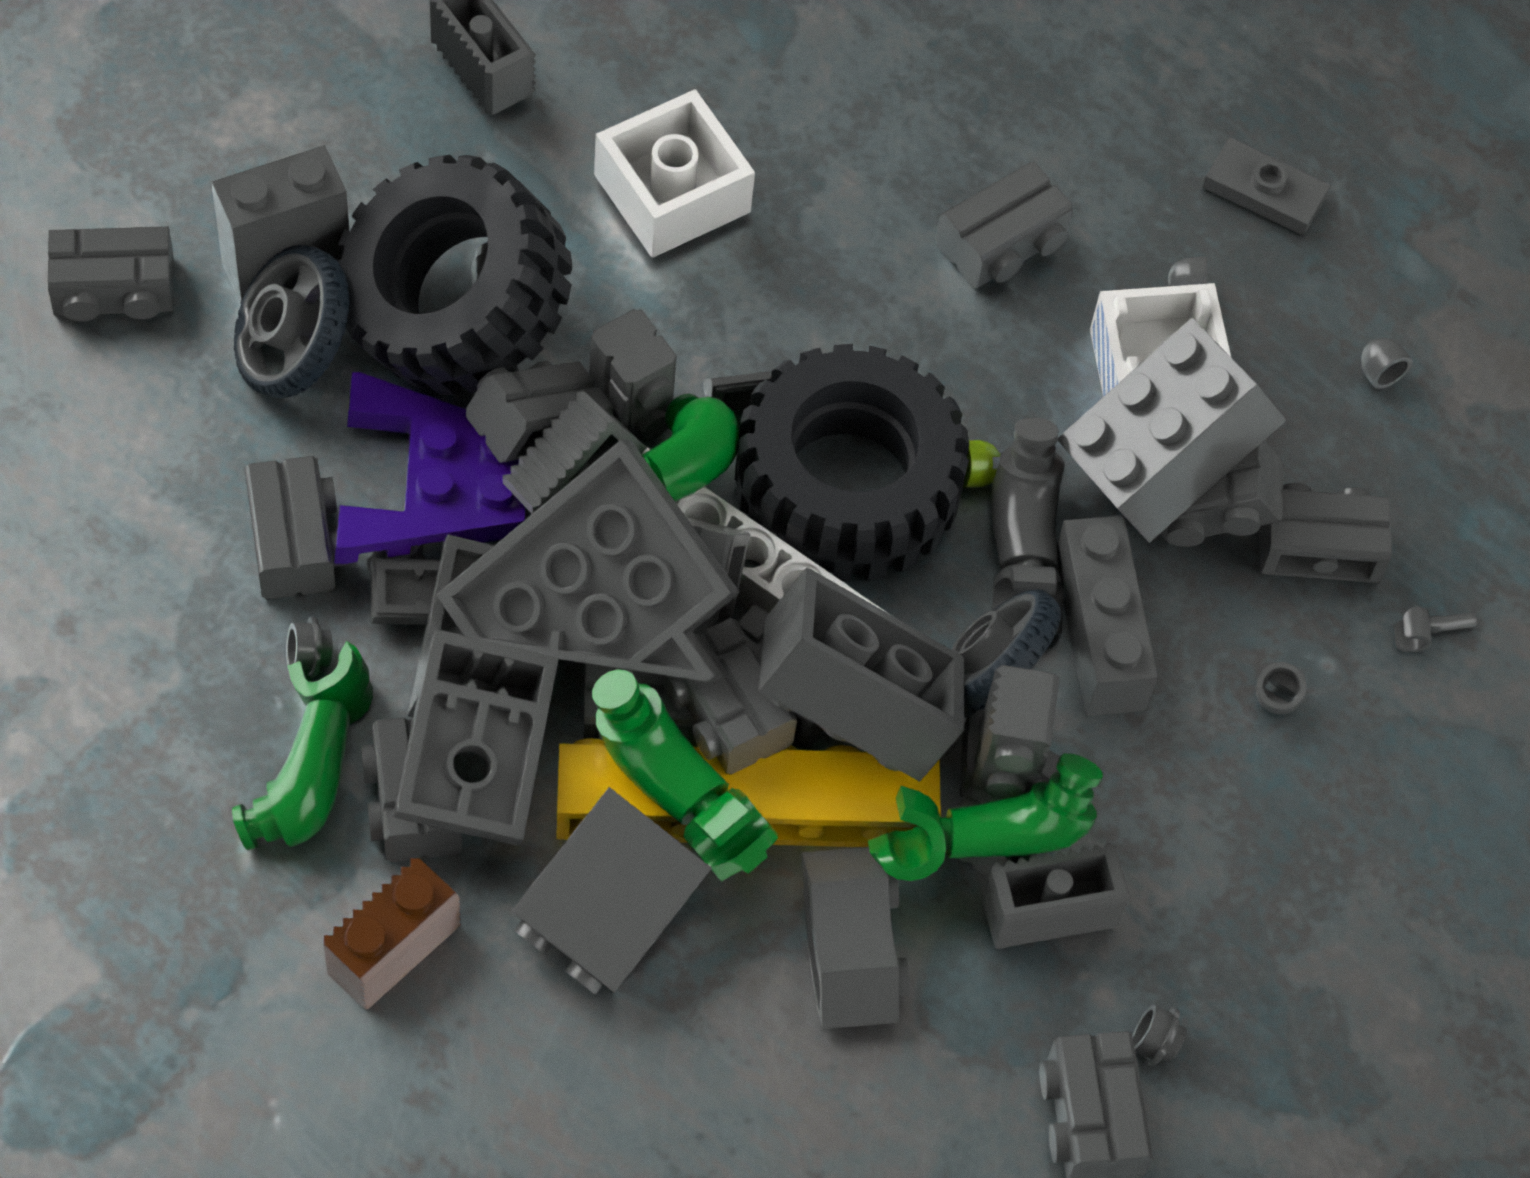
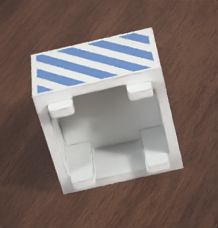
(1137, 321)

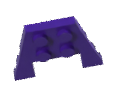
(450, 478)

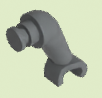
(1026, 513)

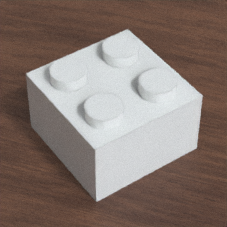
(673, 173)

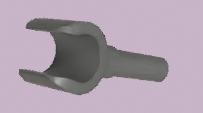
(1415, 629)

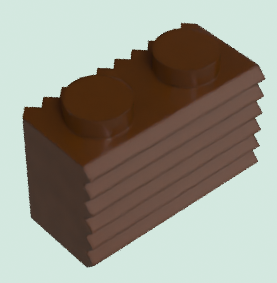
(391, 933)

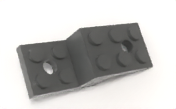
(475, 701)

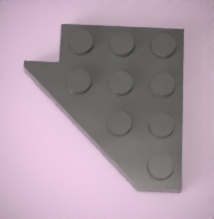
(599, 577)

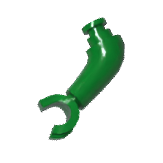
(700, 445)
(665, 766)
(310, 778)
(1033, 823)

